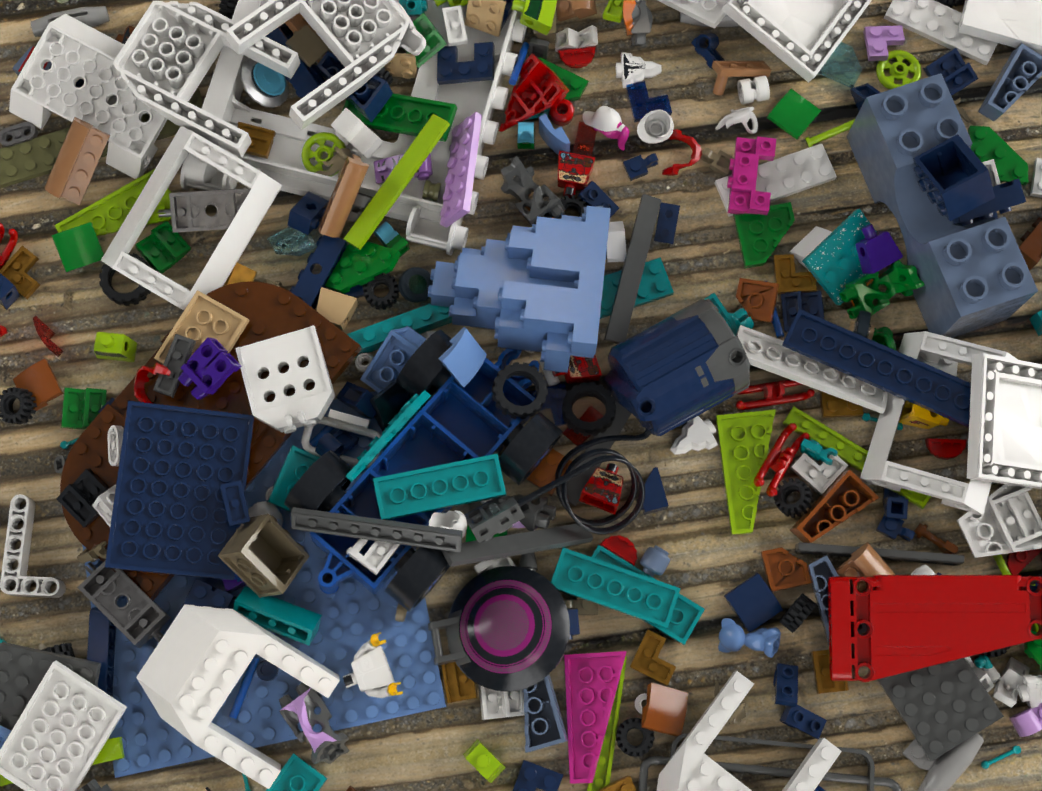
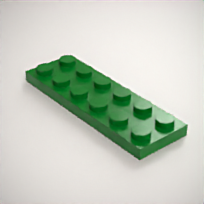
(407, 114)

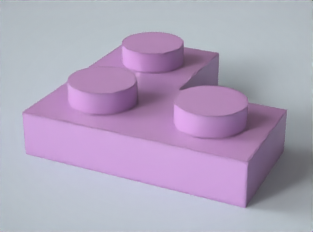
(879, 37)

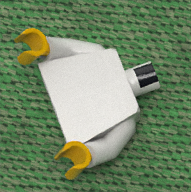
(372, 670)

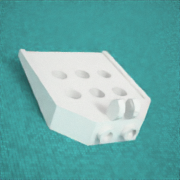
(270, 355)

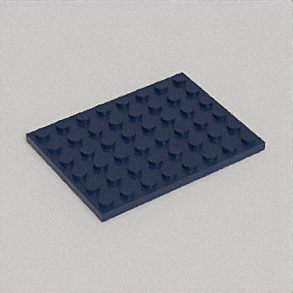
(169, 492)

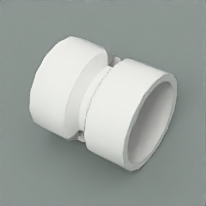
(754, 89)

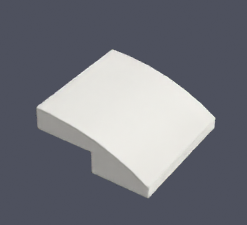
(500, 704)

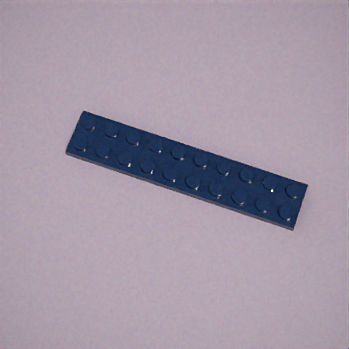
(880, 366)

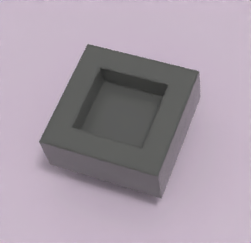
(538, 48)

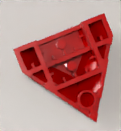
(536, 91)

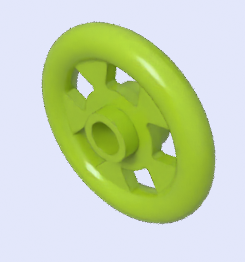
(899, 55)
(320, 139)

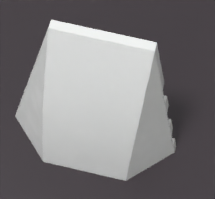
(1007, 524)

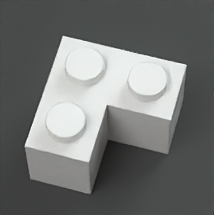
(354, 131)

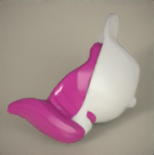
(608, 123)

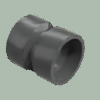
(361, 201)

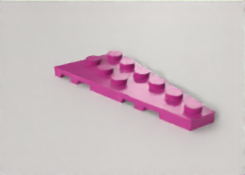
(590, 694)

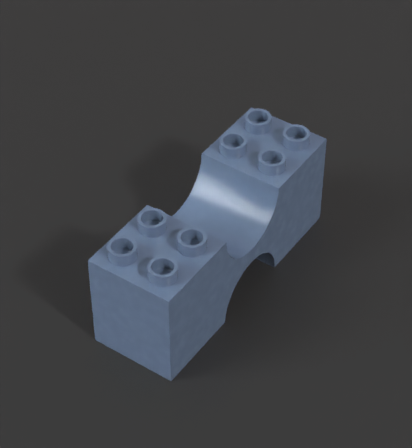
(968, 271)

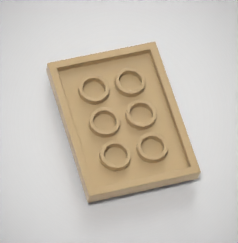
(205, 319)

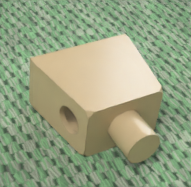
(336, 307)

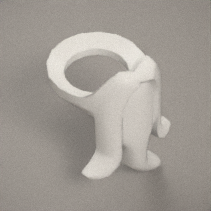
(738, 116)

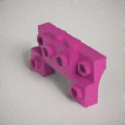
(744, 167)

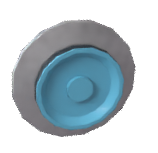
(264, 84)

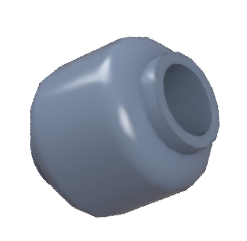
(655, 561)

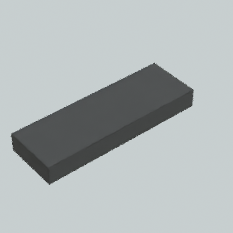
(177, 355)

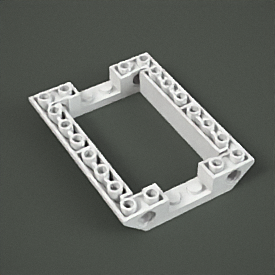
(232, 244)
(890, 475)

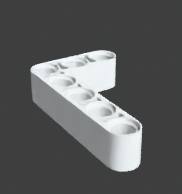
(22, 555)

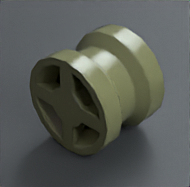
(431, 190)

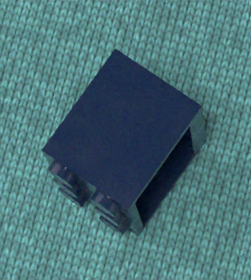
(953, 178)

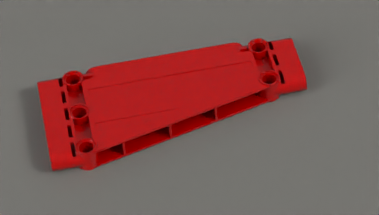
(926, 620)

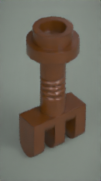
(945, 547)

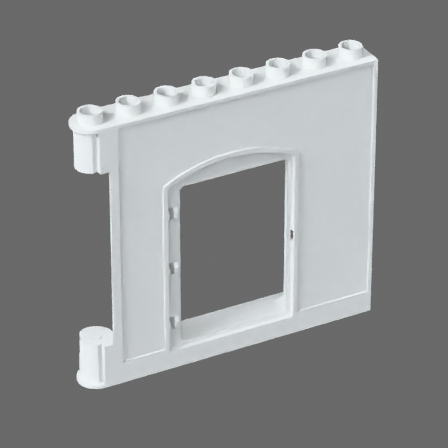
(285, 158)

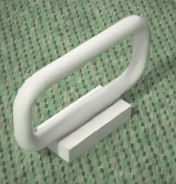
(345, 422)

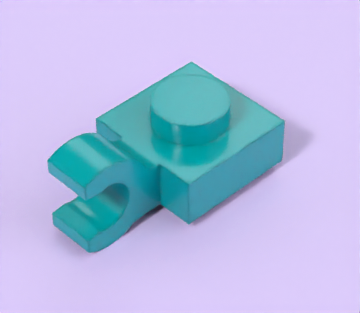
(816, 451)

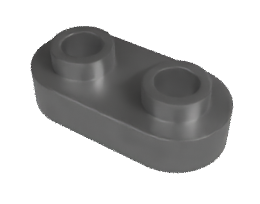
(18, 133)

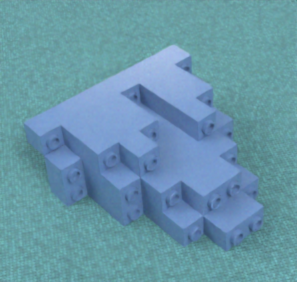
(534, 287)

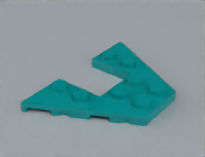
(395, 427)

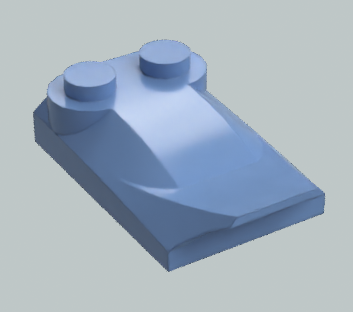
(392, 357)

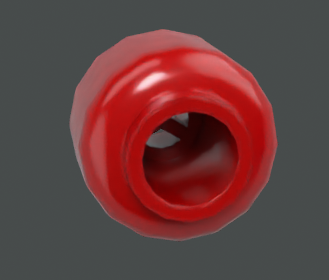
(556, 115)

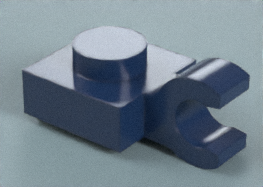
(637, 167)
(892, 527)

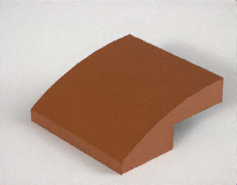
(41, 382)
(664, 709)

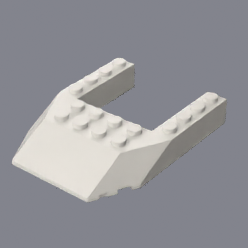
(357, 32)
(171, 57)
(199, 667)
(694, 771)

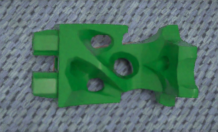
(896, 279)

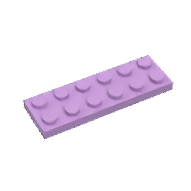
(461, 170)

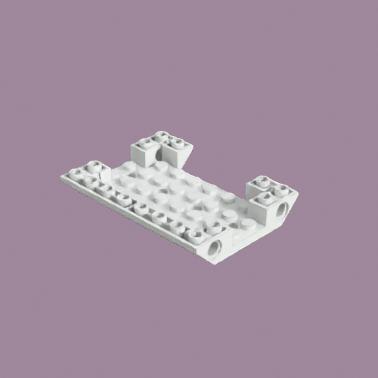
(86, 54)

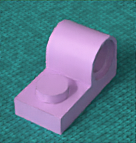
(1028, 721)

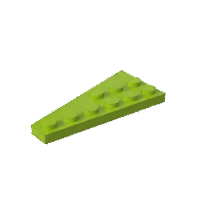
(111, 211)
(743, 450)

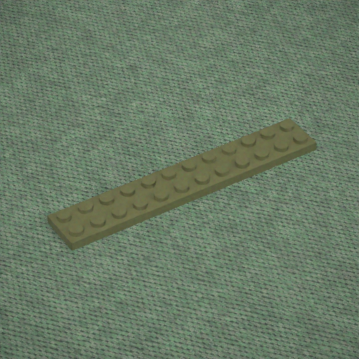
(38, 155)

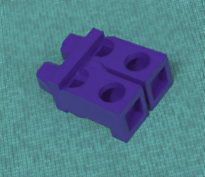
(208, 368)

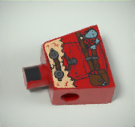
(574, 172)
(581, 370)
(603, 489)

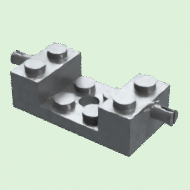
(189, 208)
(140, 617)

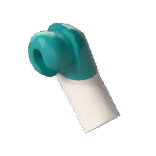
(984, 662)

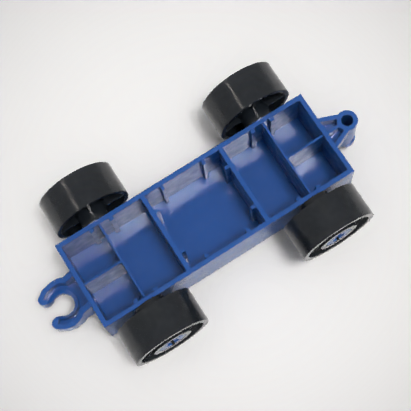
(448, 429)

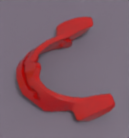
(696, 154)
(142, 378)

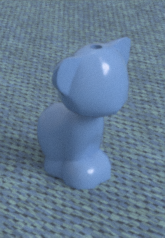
(733, 638)

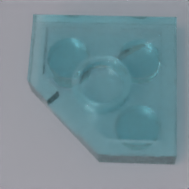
(842, 66)
(291, 242)

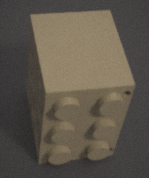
(264, 555)

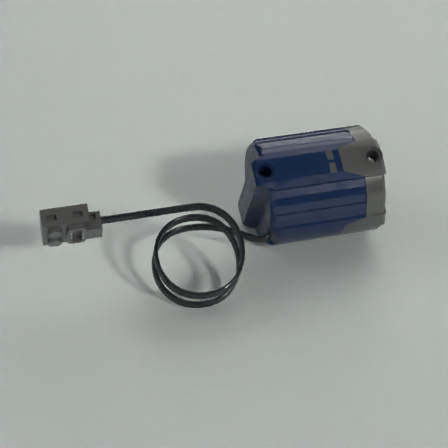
(661, 379)

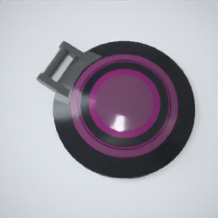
(505, 629)

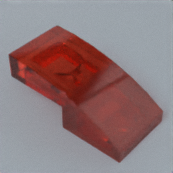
(584, 140)
(46, 334)
(589, 415)

